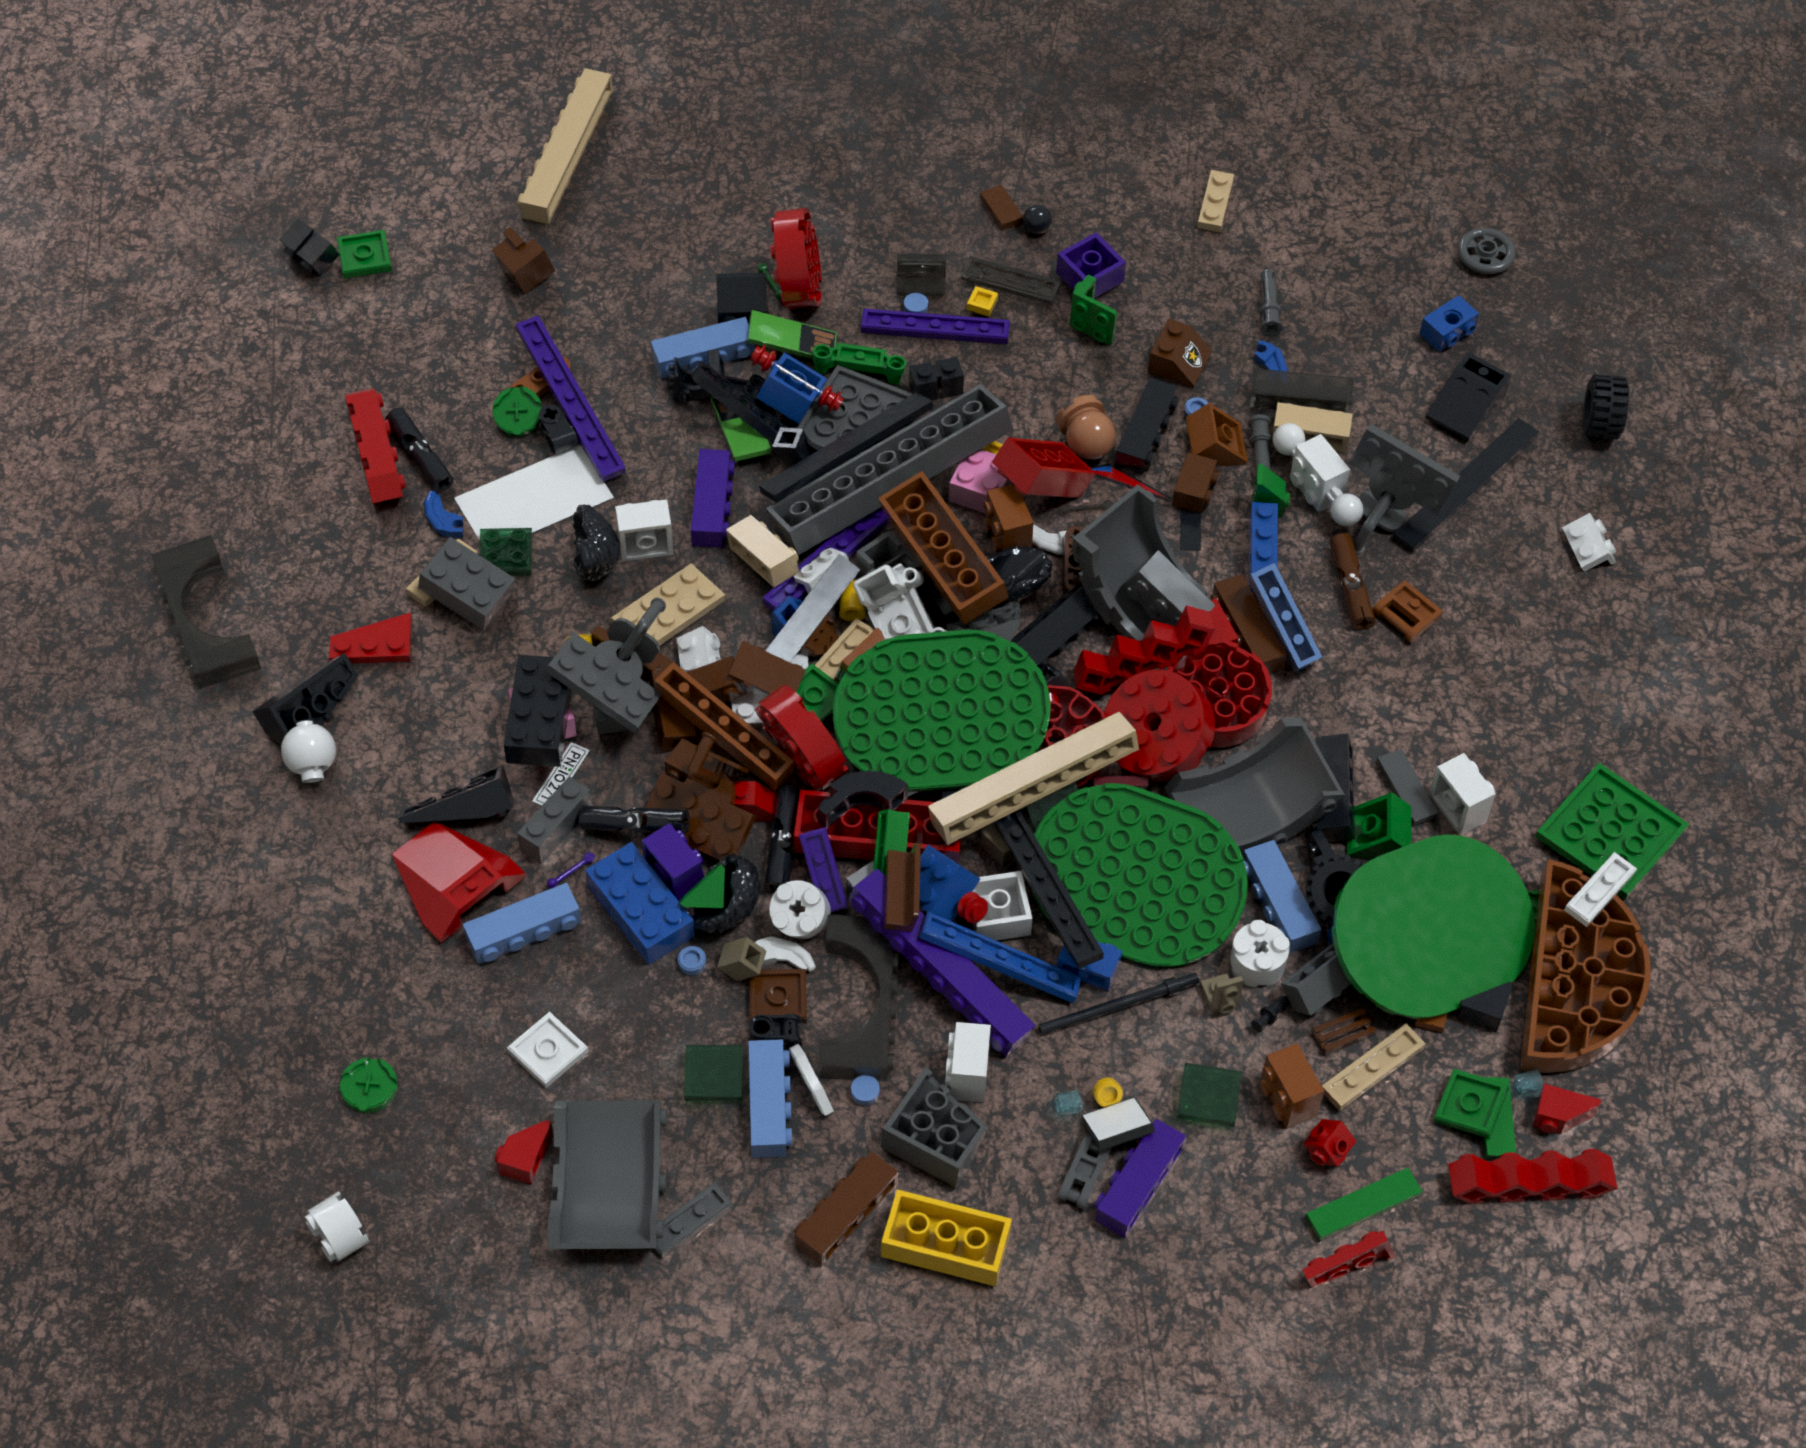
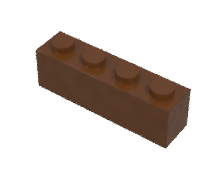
(1250, 622)
(845, 1208)

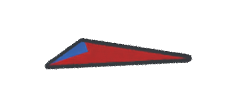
(1119, 476)

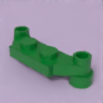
(859, 359)

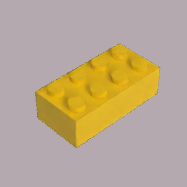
(946, 1237)

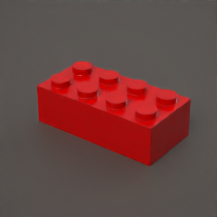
(1043, 468)

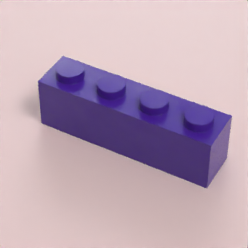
(711, 498)
(1139, 1178)

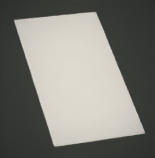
(536, 494)

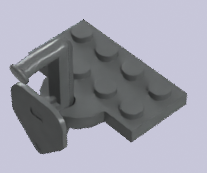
(1396, 482)
(612, 670)

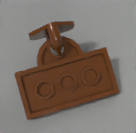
(709, 797)

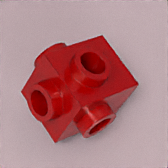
(1329, 1142)

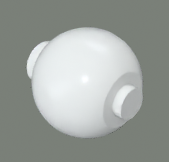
(308, 751)

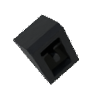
(1486, 1007)

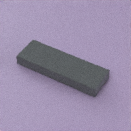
(1407, 786)
(692, 1219)

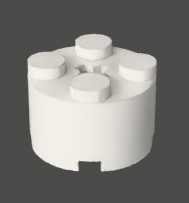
(807, 923)
(1259, 954)
(336, 1226)

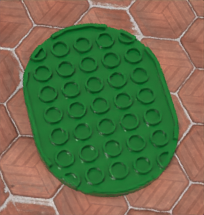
(941, 708)
(1146, 872)
(1433, 925)

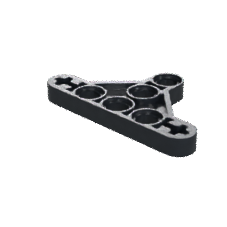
(740, 398)

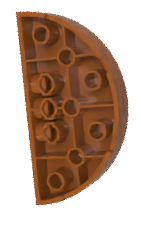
(1582, 978)

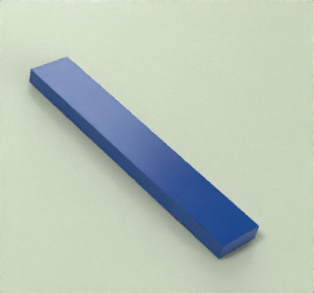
(1000, 957)

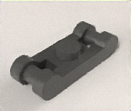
(1085, 1172)

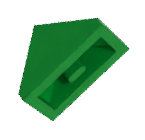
(708, 891)

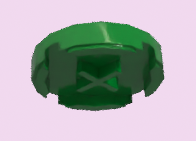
(517, 411)
(368, 1085)

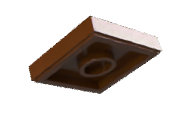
(779, 993)

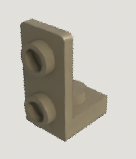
(1222, 993)

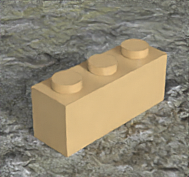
(1332, 425)
(763, 550)

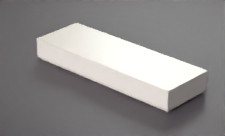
(1600, 889)

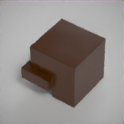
(522, 262)

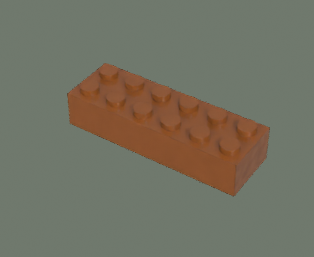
(943, 547)

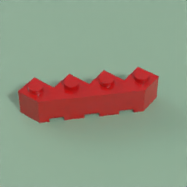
(374, 446)
(1159, 648)
(1516, 1177)

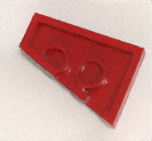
(376, 642)
(1347, 1256)

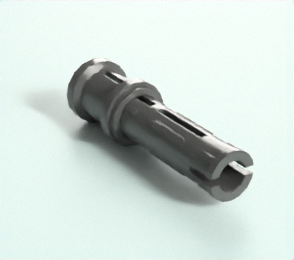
(1270, 310)
(1260, 439)

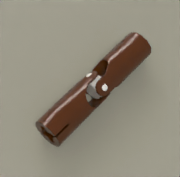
(1348, 567)

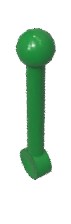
(762, 268)

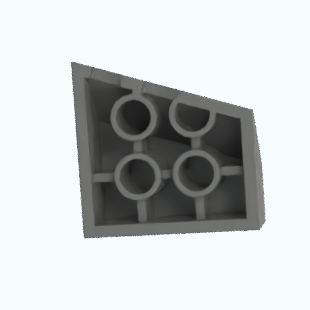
(1001, 621)
(934, 1131)

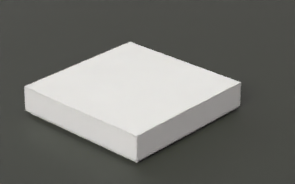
(547, 1049)

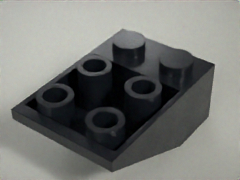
(1469, 396)

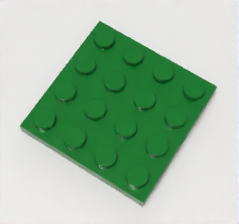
(1611, 817)

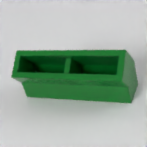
(891, 835)

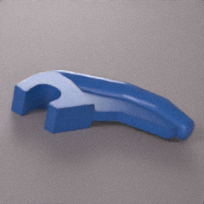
(1271, 358)
(440, 519)

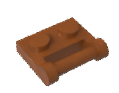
(1413, 606)

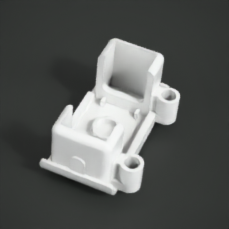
(894, 601)

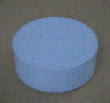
(916, 303)
(1193, 405)
(692, 960)
(865, 1090)

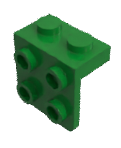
(1090, 315)

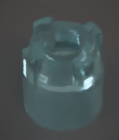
(1528, 1082)
(1068, 1102)

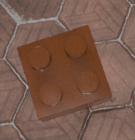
(1007, 519)
(1291, 1086)

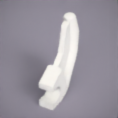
(1048, 541)
(784, 950)

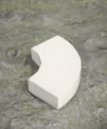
(811, 1080)

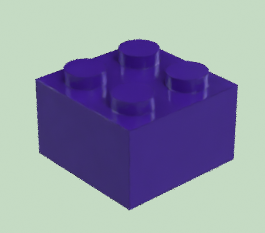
(1094, 258)
(673, 860)

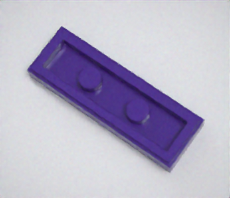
(823, 867)

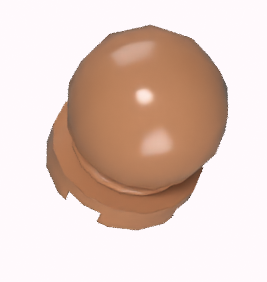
(1087, 428)

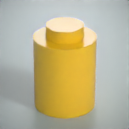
(850, 605)

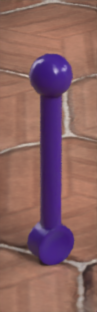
(589, 858)

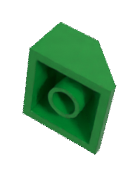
(1380, 827)

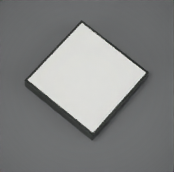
(1117, 1123)

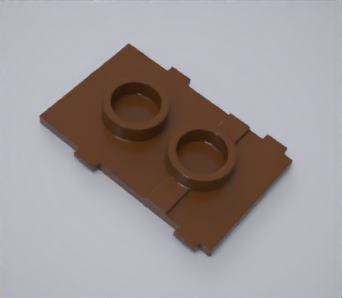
(764, 670)

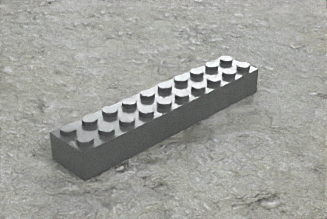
(854, 487)

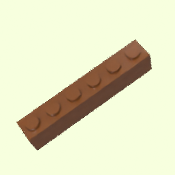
(725, 725)

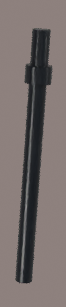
(1169, 986)

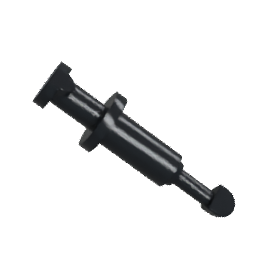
(1269, 1014)

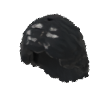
(595, 544)
(1021, 570)
(740, 896)

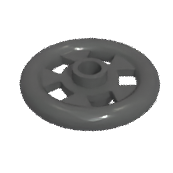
(1486, 250)

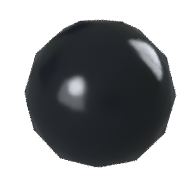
(1036, 219)

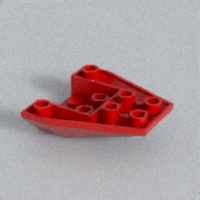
(451, 874)

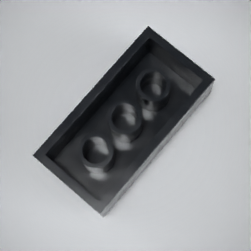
(536, 715)

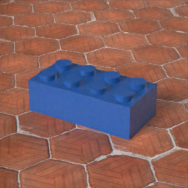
(640, 903)

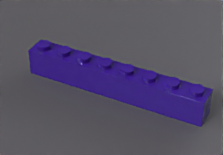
(947, 972)

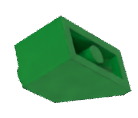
(1270, 489)

